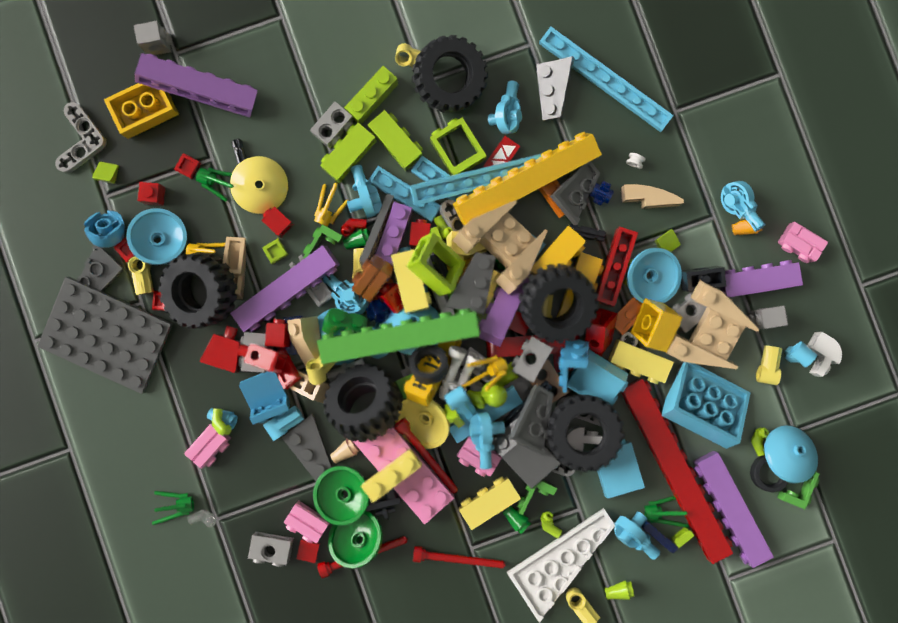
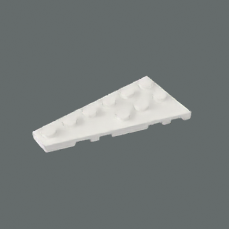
(555, 566)

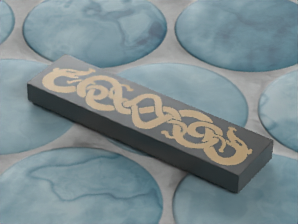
(377, 230)

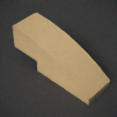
(649, 196)
(236, 259)

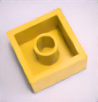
(656, 325)

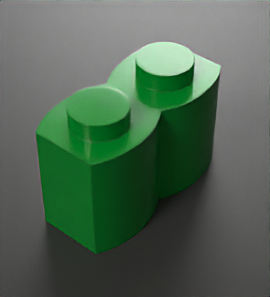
(339, 321)

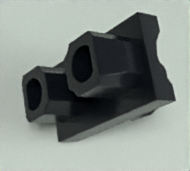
(392, 498)

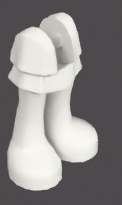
(458, 354)

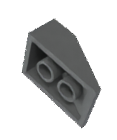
(526, 463)

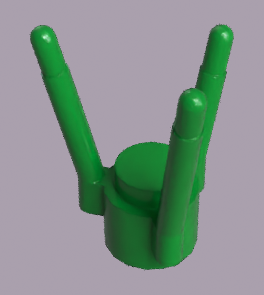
(208, 178)
(184, 505)
(654, 512)

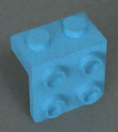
(573, 355)
(265, 397)

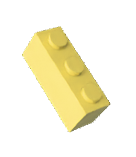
(410, 286)
(640, 362)
(391, 475)
(488, 502)

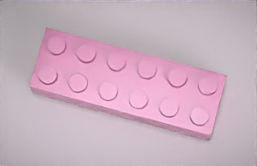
(422, 489)

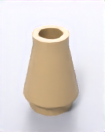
(344, 451)

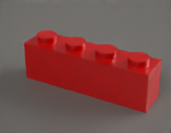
(615, 266)

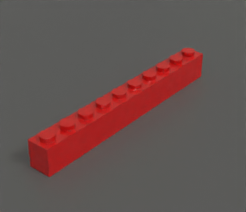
(676, 471)

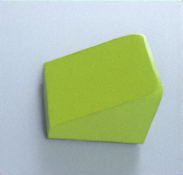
(106, 172)
(668, 241)

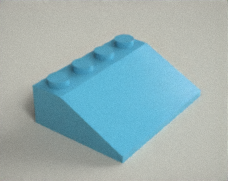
(707, 405)

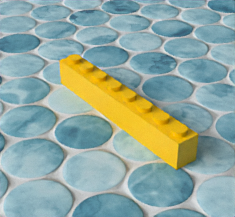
(529, 177)

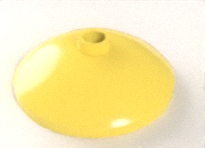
(259, 199)
(429, 430)

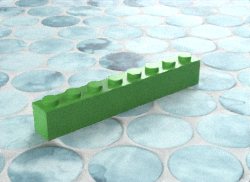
(398, 337)

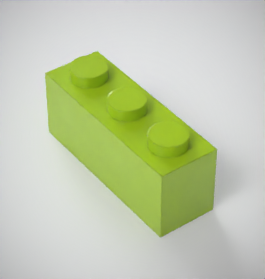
(372, 95)
(395, 140)
(348, 152)

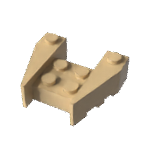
(506, 241)
(716, 331)

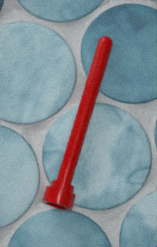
(403, 427)
(421, 554)
(326, 569)

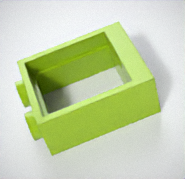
(469, 163)
(427, 274)

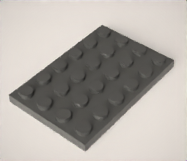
(105, 335)

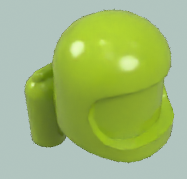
(495, 396)

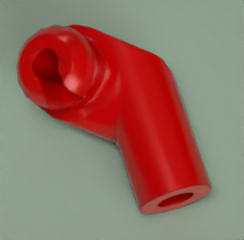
(351, 225)

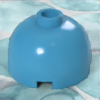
(105, 229)

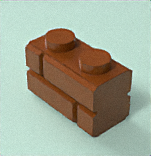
(372, 277)

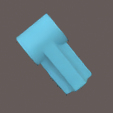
(800, 354)
(460, 402)
(280, 424)

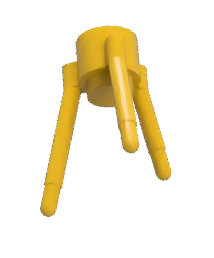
(324, 216)
(200, 247)
(496, 367)

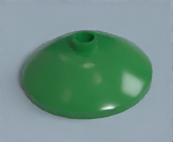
(329, 495)
(345, 539)

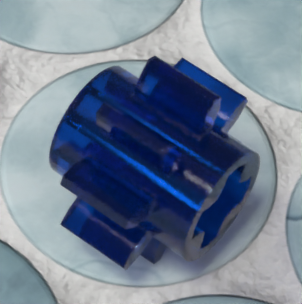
(602, 193)
(378, 311)

